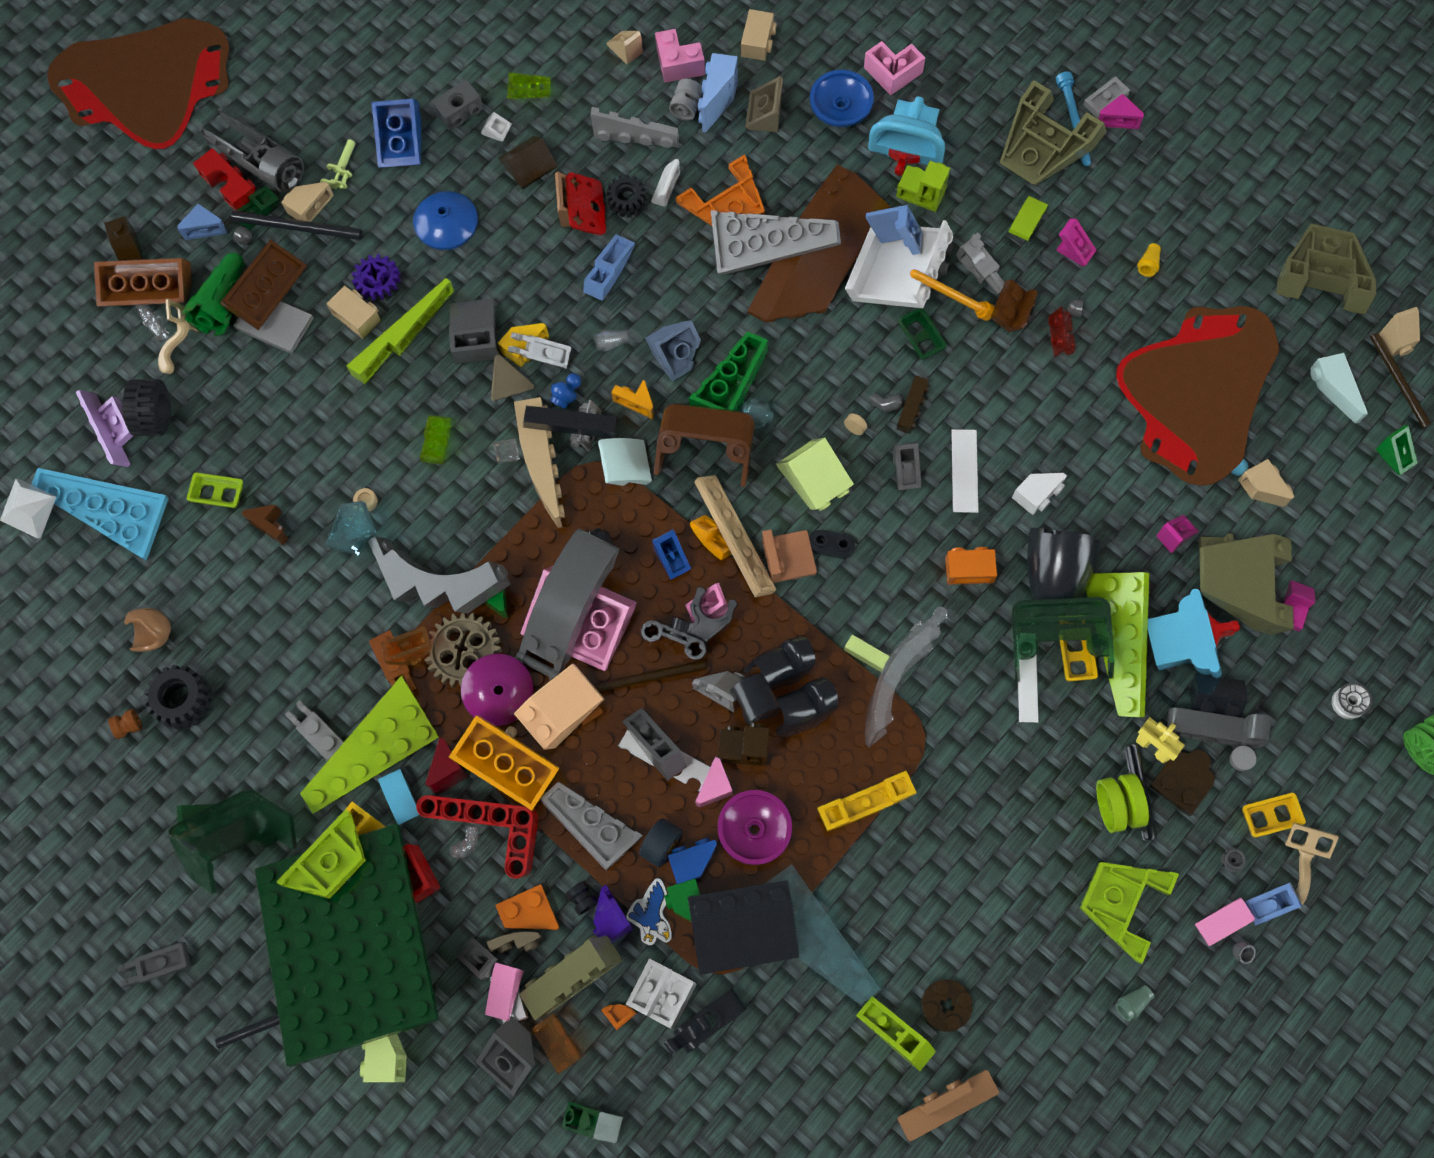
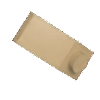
(307, 200)
(1402, 332)

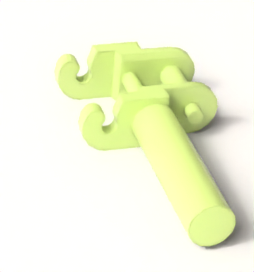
(339, 169)

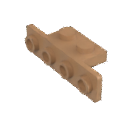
(947, 1105)

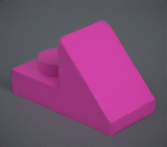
(1076, 243)
(1301, 599)

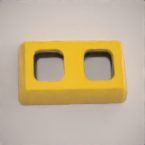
(1085, 656)
(1267, 807)

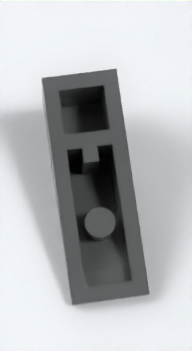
(655, 744)

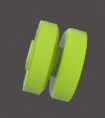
(1122, 803)

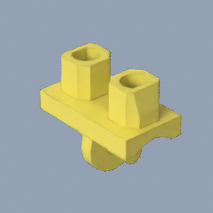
(1162, 738)

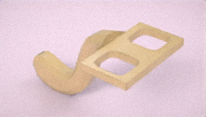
(164, 360)
(1307, 852)

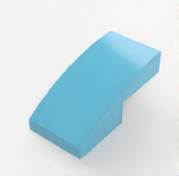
(399, 796)

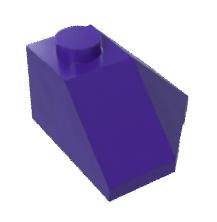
(609, 917)

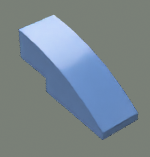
(608, 267)

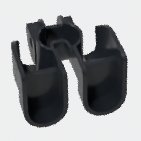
(781, 668)

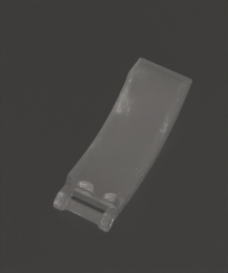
(906, 654)

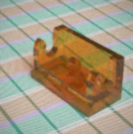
(556, 1043)

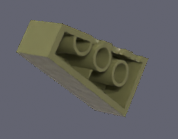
(570, 976)

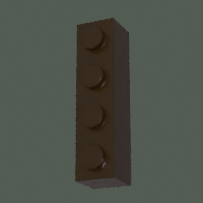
(911, 406)

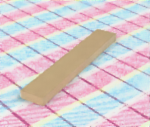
(735, 536)

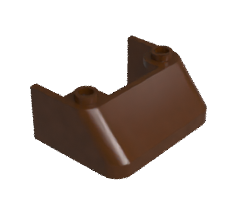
(706, 423)

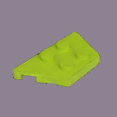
(328, 860)

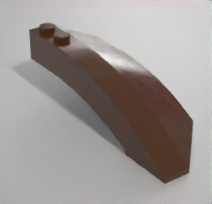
(812, 279)

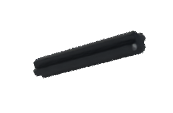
(1135, 766)

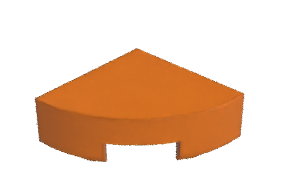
(618, 1014)

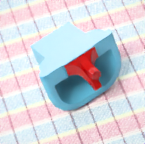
(909, 135)
(1189, 636)

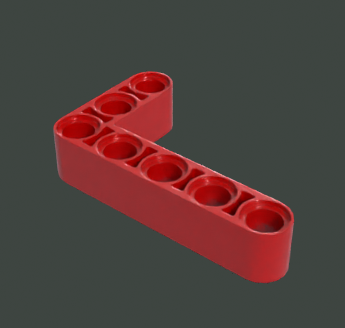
(489, 817)

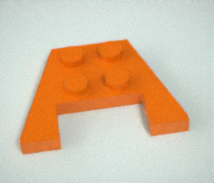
(739, 198)

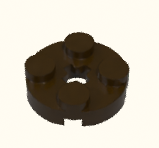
(959, 999)

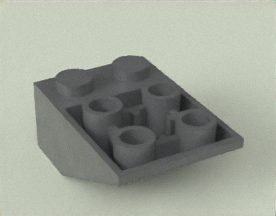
(473, 331)

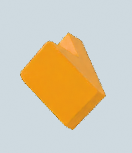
(637, 402)

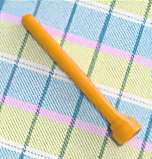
(982, 309)

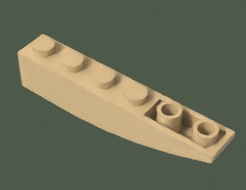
(538, 458)

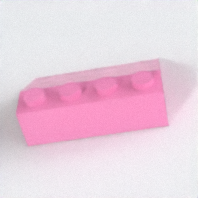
(601, 628)

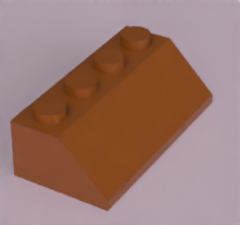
(142, 281)

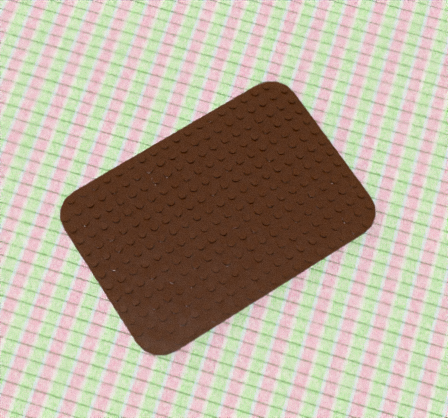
(800, 768)

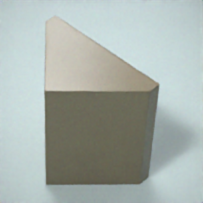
(765, 106)

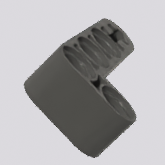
(1221, 729)

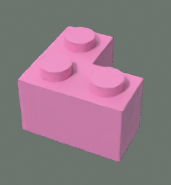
(678, 61)
(893, 70)

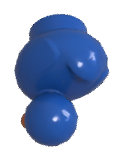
(565, 394)

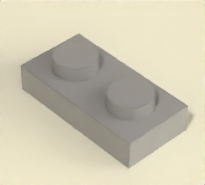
(1105, 95)

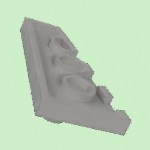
(614, 128)
(595, 830)

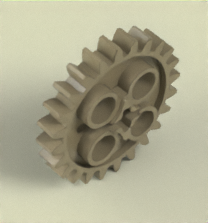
(443, 646)

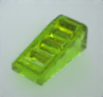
(520, 92)

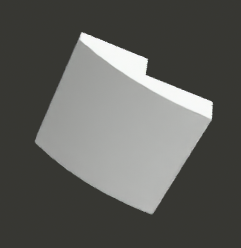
(661, 994)

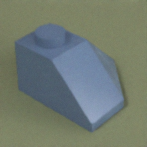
(675, 348)

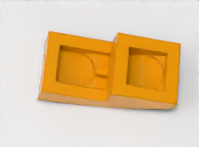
(710, 536)

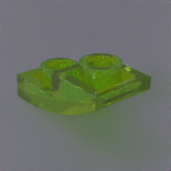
(436, 439)

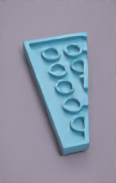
(114, 510)

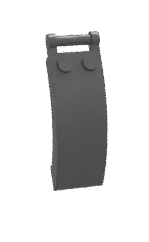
(565, 602)

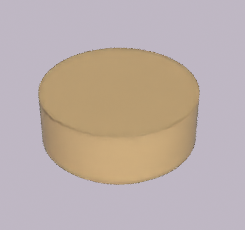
(855, 424)
(367, 496)

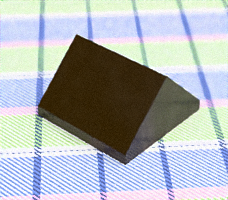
(528, 161)

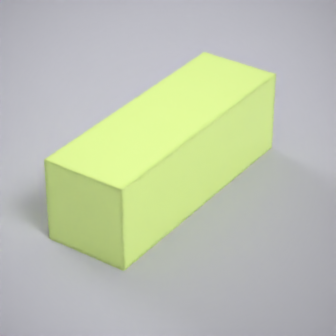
(866, 653)

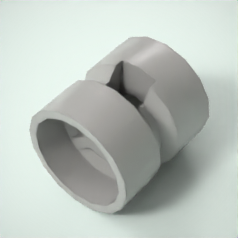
(686, 99)

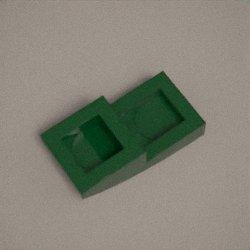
(261, 203)

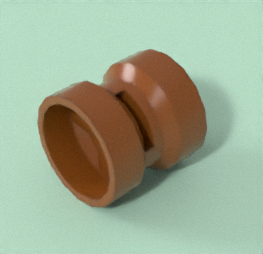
(126, 723)

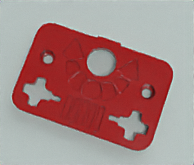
(579, 203)

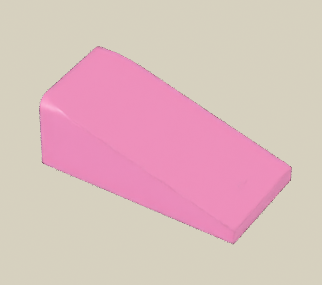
(1225, 921)
(503, 991)

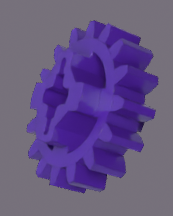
(386, 277)

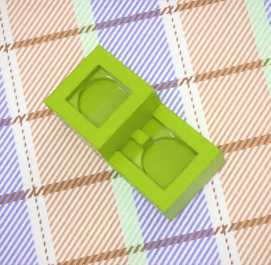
(1028, 218)

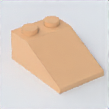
(559, 707)

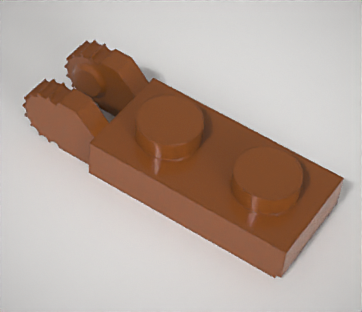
(391, 672)

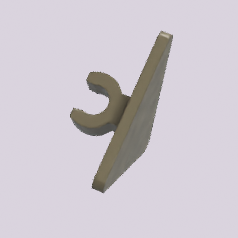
(507, 380)

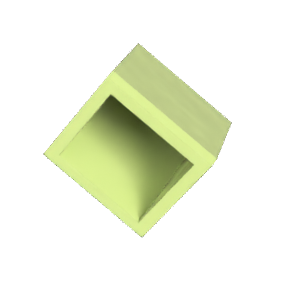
(816, 474)

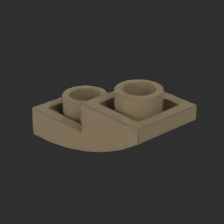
(523, 941)

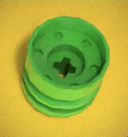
(1420, 744)

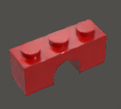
(216, 169)

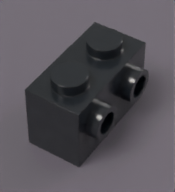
(1218, 695)

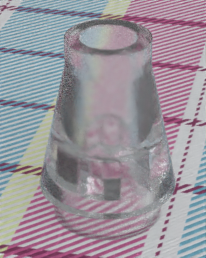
(609, 339)

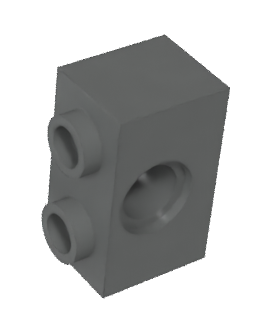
(460, 95)

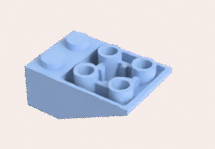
(717, 89)

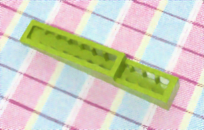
(400, 334)

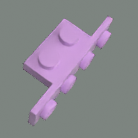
(108, 425)

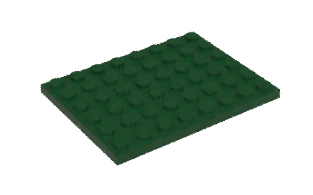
(349, 962)

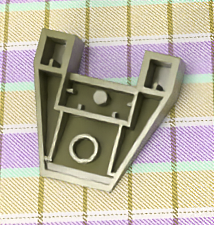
(1041, 146)
(1332, 263)
(1242, 580)

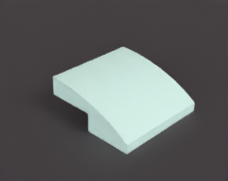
(624, 461)

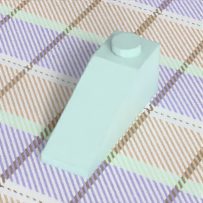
(1338, 384)

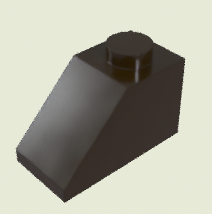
(123, 239)

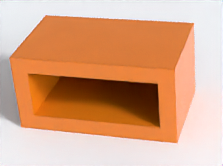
(971, 566)

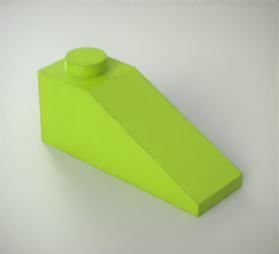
(896, 1033)

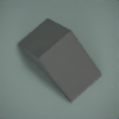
(479, 959)

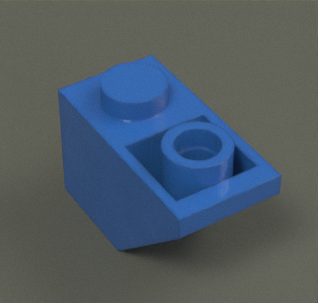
(693, 861)

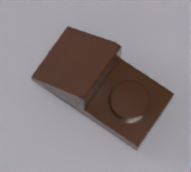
(264, 520)

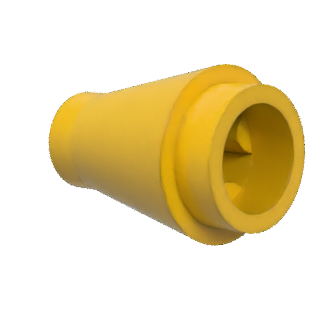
(1150, 261)

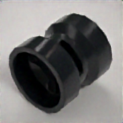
(580, 896)

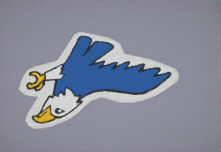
(648, 914)

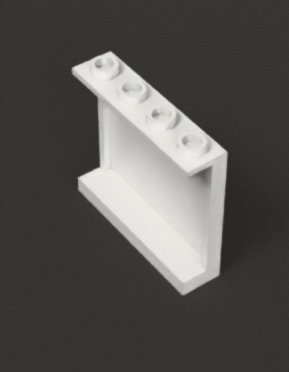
(884, 269)

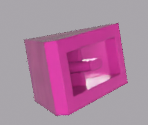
(1121, 114)
(1176, 533)

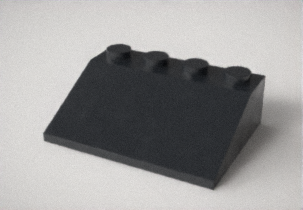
(743, 927)

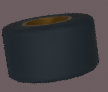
(660, 842)

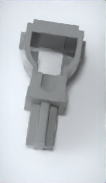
(980, 263)

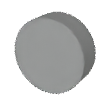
(1242, 758)

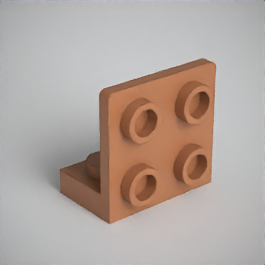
(788, 555)

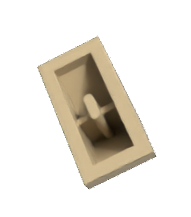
(626, 45)

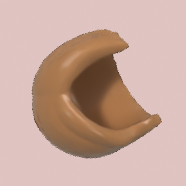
(150, 629)

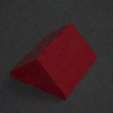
(444, 771)

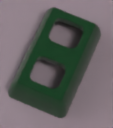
(929, 333)

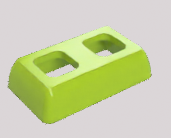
(220, 484)

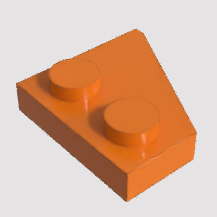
(528, 911)

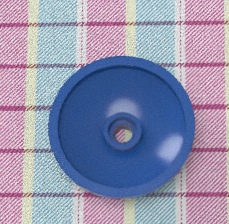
(841, 89)
(447, 229)

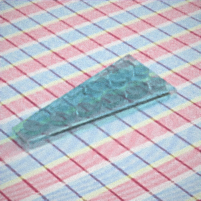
(823, 945)

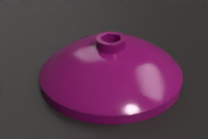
(479, 685)
(759, 810)

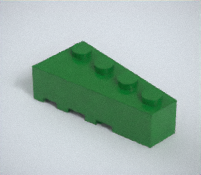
(733, 376)

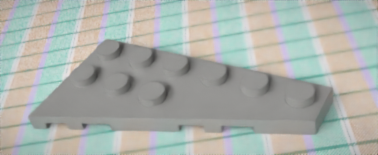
(759, 239)

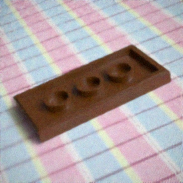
(263, 285)

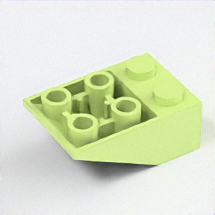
(384, 1060)

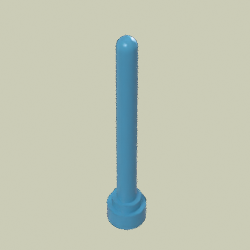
(1065, 83)

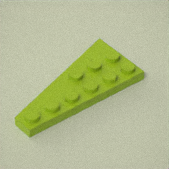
(1129, 616)
(382, 739)

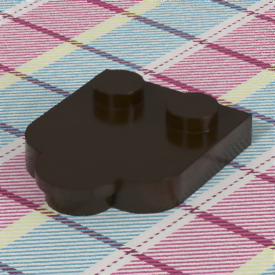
(1185, 780)

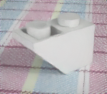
(1037, 489)

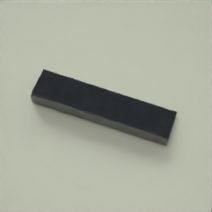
(569, 422)

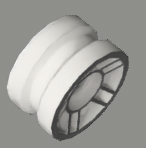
(1356, 693)

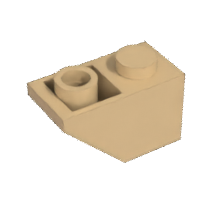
(1266, 485)

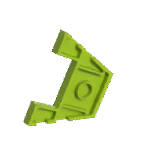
(1114, 897)

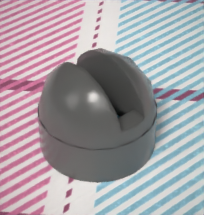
(242, 235)
(1075, 308)
(1244, 952)

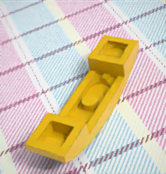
(867, 801)

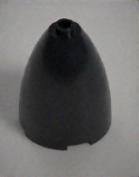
(1060, 563)

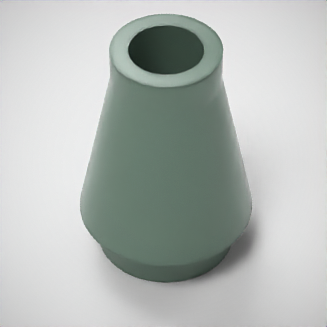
(1134, 1003)

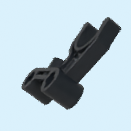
(688, 633)
(697, 1029)

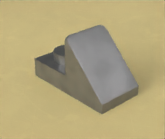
(907, 466)

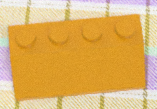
(504, 762)

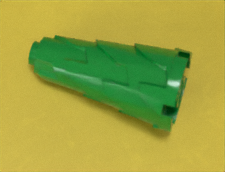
(204, 308)

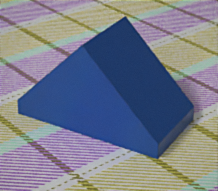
(671, 554)

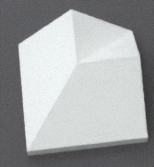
(28, 508)

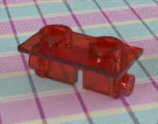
(1060, 324)

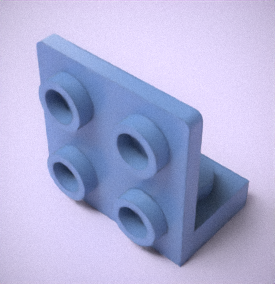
(895, 225)

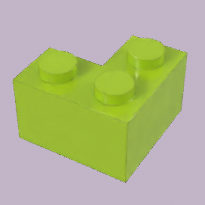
(924, 187)

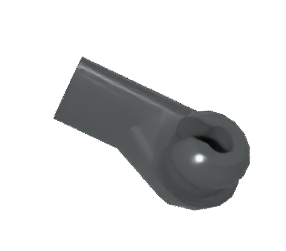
(887, 404)

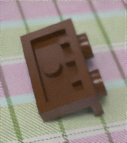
(1013, 306)

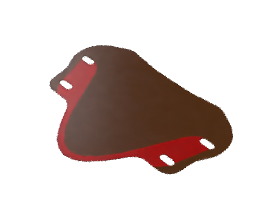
(143, 79)
(1201, 390)

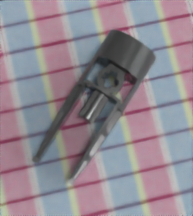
(275, 163)

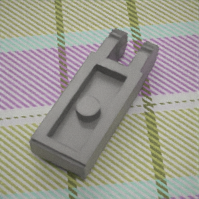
(542, 350)
(316, 732)

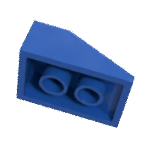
(397, 132)

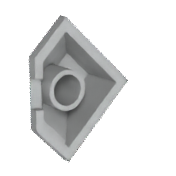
(718, 688)

